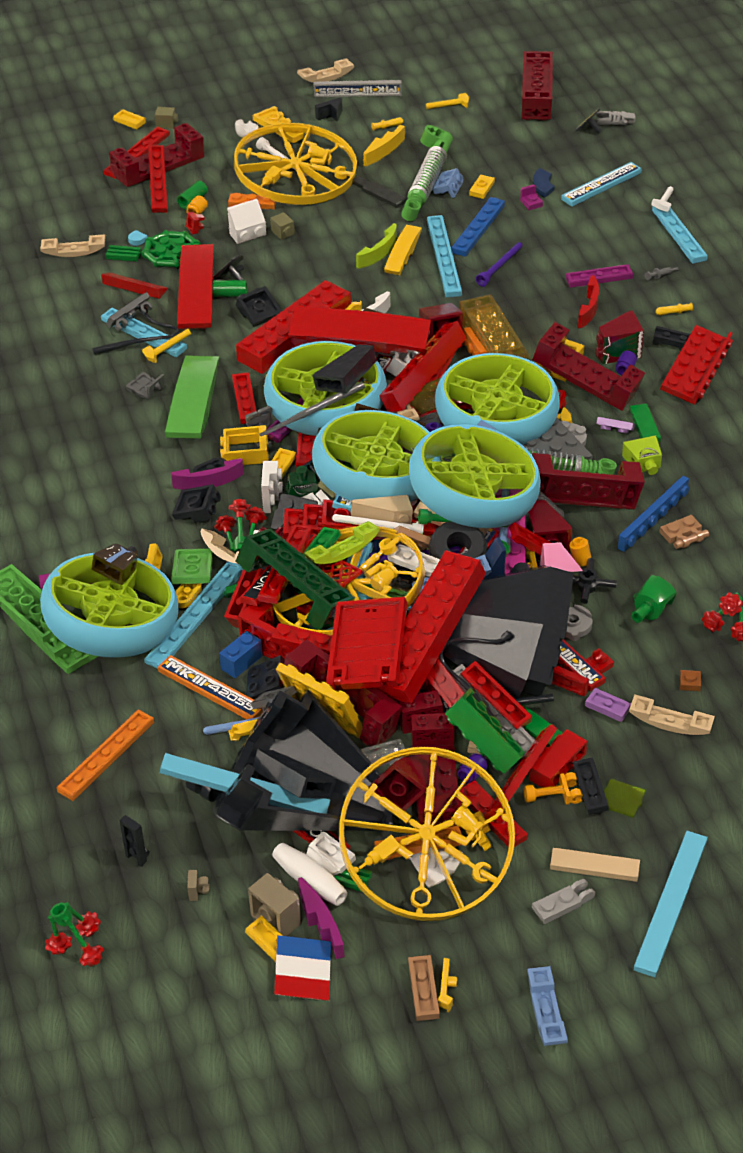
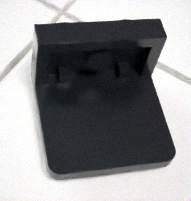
(264, 678)

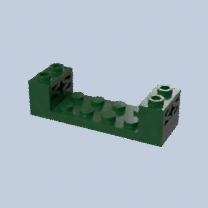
(271, 549)

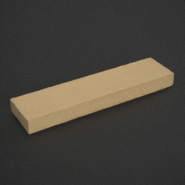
(595, 864)

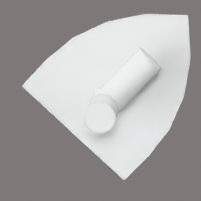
(434, 872)

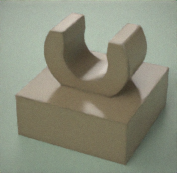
(196, 885)

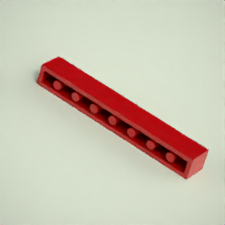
(422, 367)

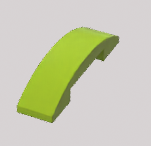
(370, 256)
(362, 536)

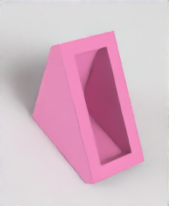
(557, 556)

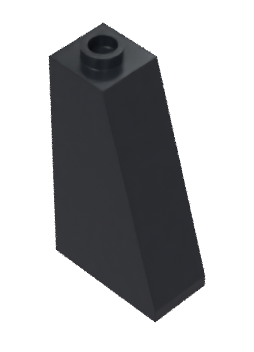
(346, 370)
(294, 775)

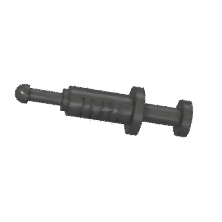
(658, 273)

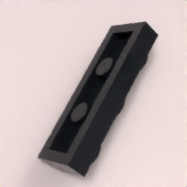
(590, 786)

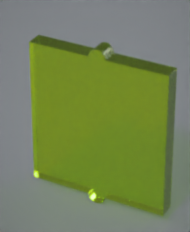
(623, 797)

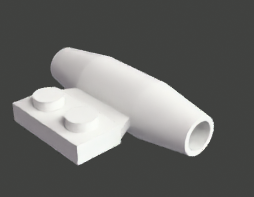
(317, 866)

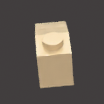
(388, 508)

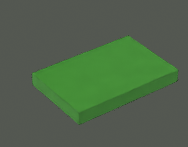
(192, 566)

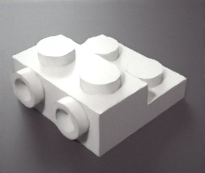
(270, 484)

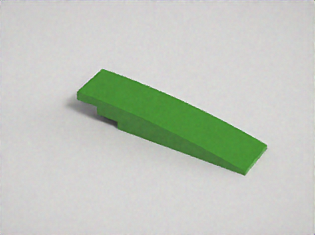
(192, 397)
(22, 604)

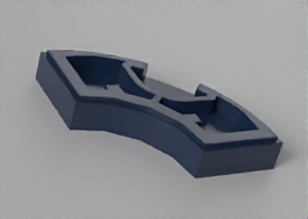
(542, 182)

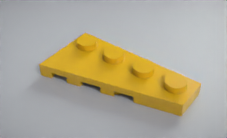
(272, 116)

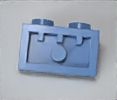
(448, 181)

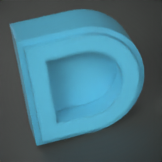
(136, 238)

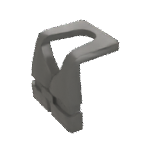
(144, 385)
(260, 418)

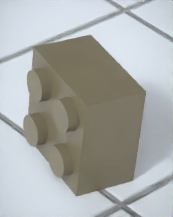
(275, 904)

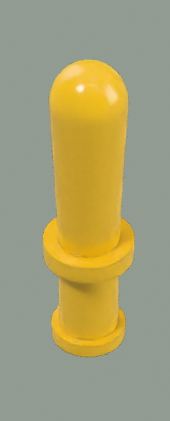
(383, 124)
(674, 309)

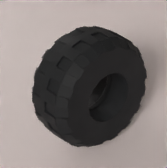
(454, 533)

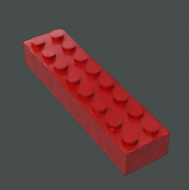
(271, 340)
(434, 620)

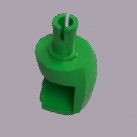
(652, 599)

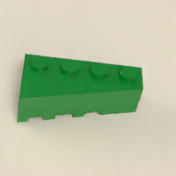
(484, 731)

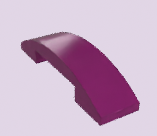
(218, 476)

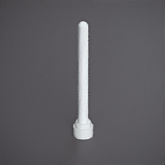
(263, 145)
(387, 524)

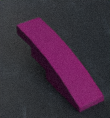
(318, 914)

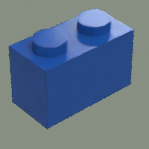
(240, 654)

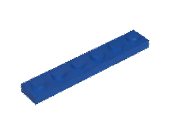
(478, 226)
(653, 513)

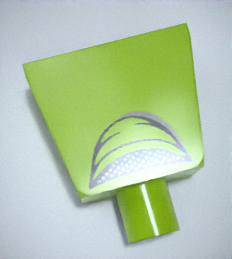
(645, 451)

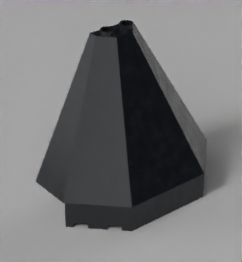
(534, 610)
(315, 739)

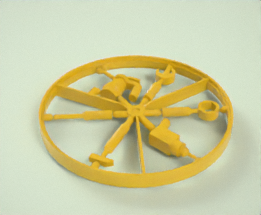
(278, 167)
(382, 576)
(462, 818)

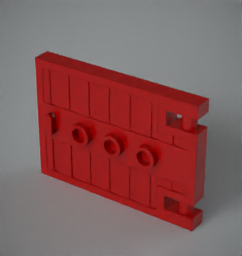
(367, 643)

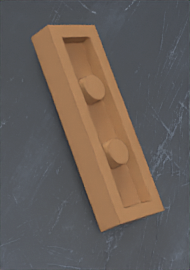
(423, 988)

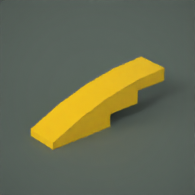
(382, 147)
(402, 249)

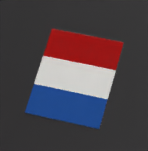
(303, 967)

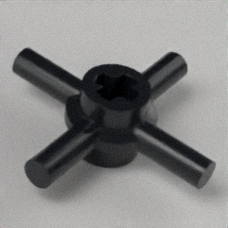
(588, 581)

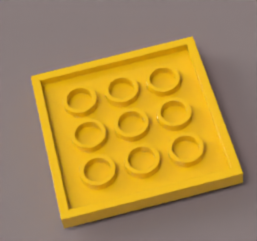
(334, 702)

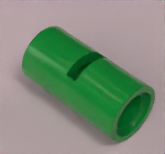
(197, 189)
(229, 288)

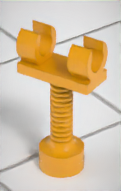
(565, 781)

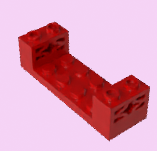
(261, 624)

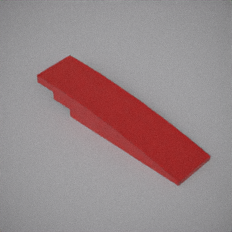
(196, 286)
(357, 327)
(321, 516)

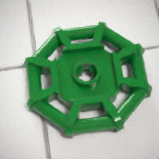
(168, 248)

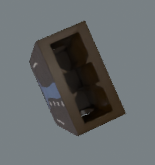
(115, 562)

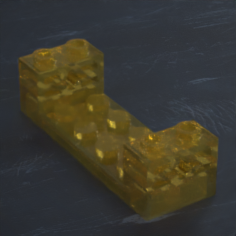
(491, 326)

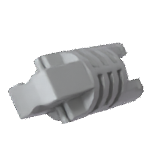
(615, 118)

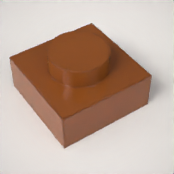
(690, 680)

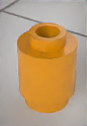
(197, 205)
(580, 550)

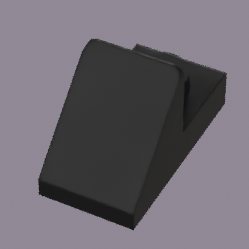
(331, 108)

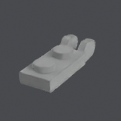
(562, 901)

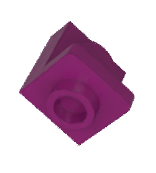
(530, 198)

